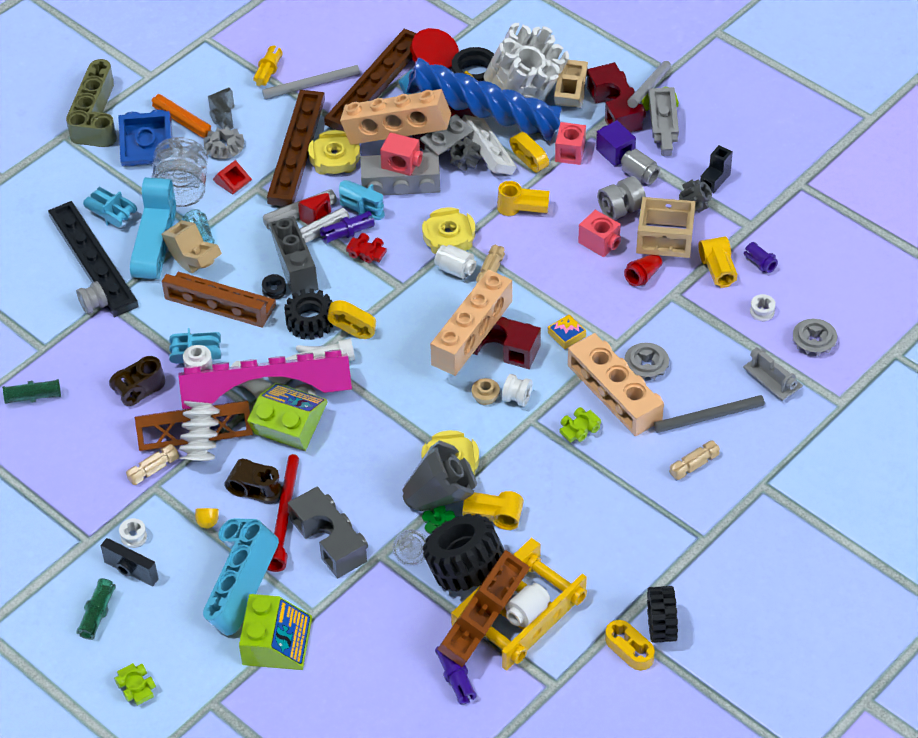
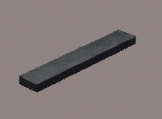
(93, 257)

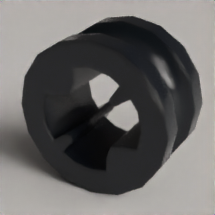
(274, 279)

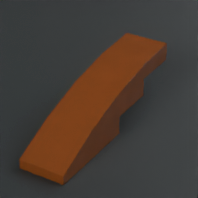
(483, 608)

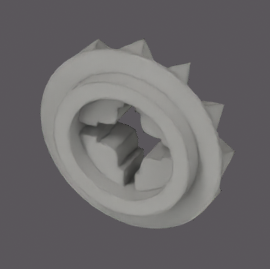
(217, 149)
(814, 328)
(646, 352)

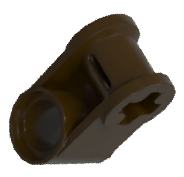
(139, 380)
(251, 479)

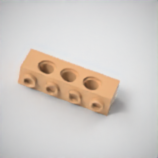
(399, 115)
(471, 322)
(615, 384)

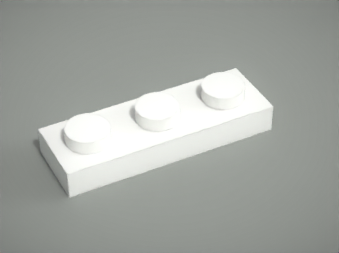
(491, 149)

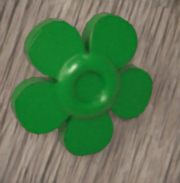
(437, 518)

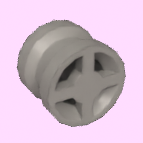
(92, 297)

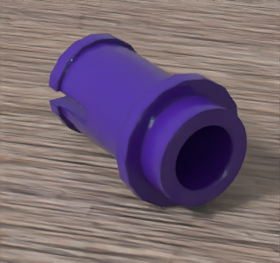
(766, 261)

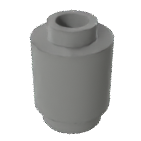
(640, 166)

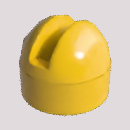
(206, 517)

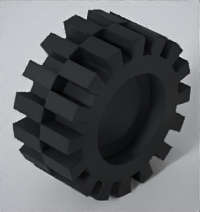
(308, 325)
(662, 614)

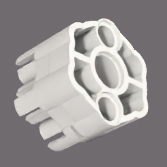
(527, 62)

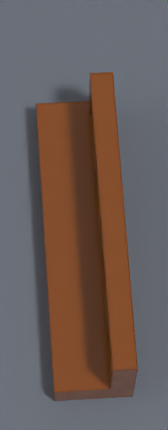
(218, 298)
(177, 416)

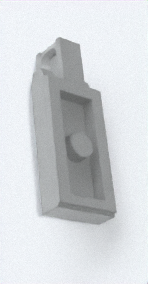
(664, 118)

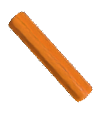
(182, 115)

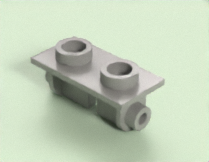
(443, 140)
(771, 374)

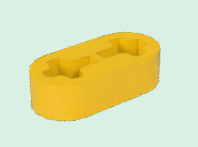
(529, 152)
(352, 319)
(632, 642)

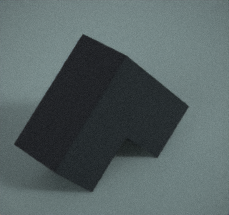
(718, 169)

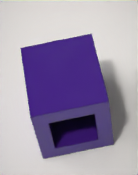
(614, 142)

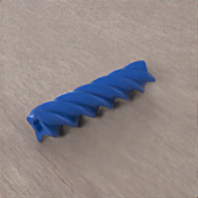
(486, 99)

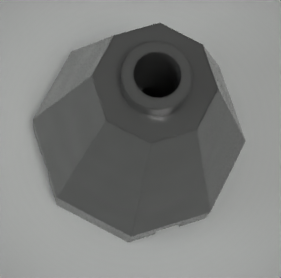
(439, 479)

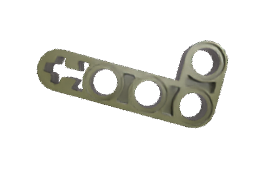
(86, 118)

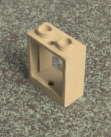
(665, 240)

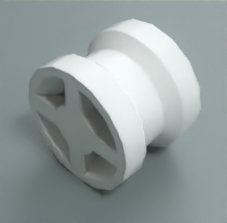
(517, 390)

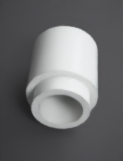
(455, 261)
(198, 356)
(527, 605)

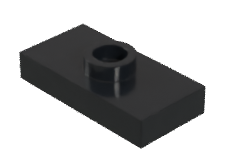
(129, 562)

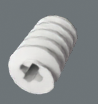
(199, 431)

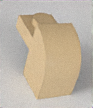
(571, 84)
(188, 246)

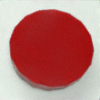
(434, 47)

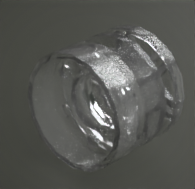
(186, 165)

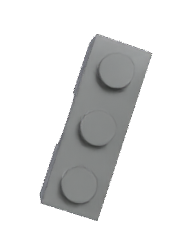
(422, 180)

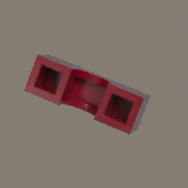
(610, 86)
(518, 339)

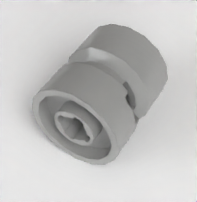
(620, 198)

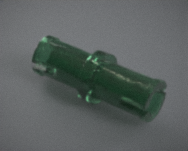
(31, 391)
(96, 609)

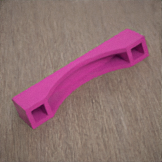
(325, 373)

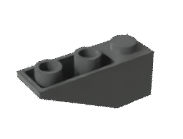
(294, 255)

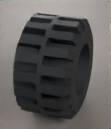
(462, 552)

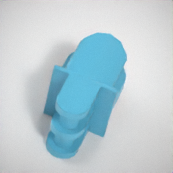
(361, 199)
(110, 206)
(182, 341)

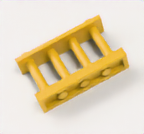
(571, 595)

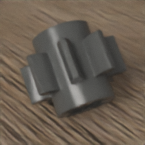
(465, 154)
(697, 192)

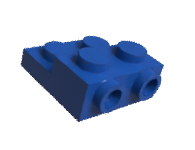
(141, 134)

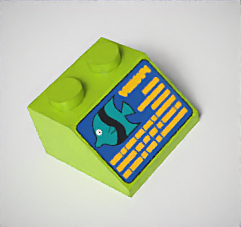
(286, 415)
(274, 633)

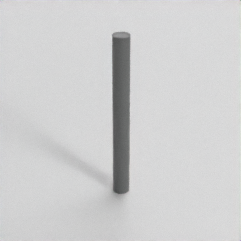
(708, 414)

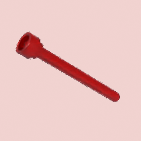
(280, 556)

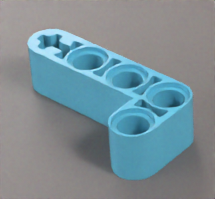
(157, 217)
(250, 555)

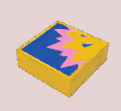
(566, 331)

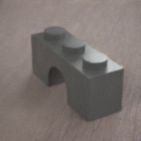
(316, 514)

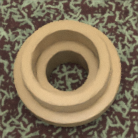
(485, 391)

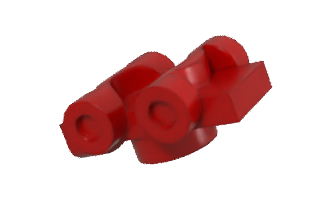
(366, 251)

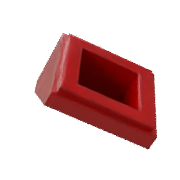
(232, 177)
(314, 208)

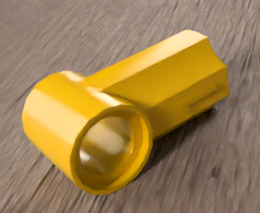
(514, 198)
(717, 256)
(501, 509)

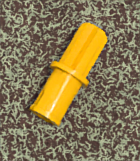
(267, 66)

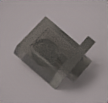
(220, 108)

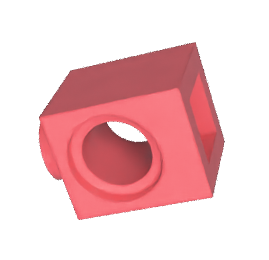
(570, 143)
(400, 154)
(599, 233)

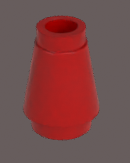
(641, 270)

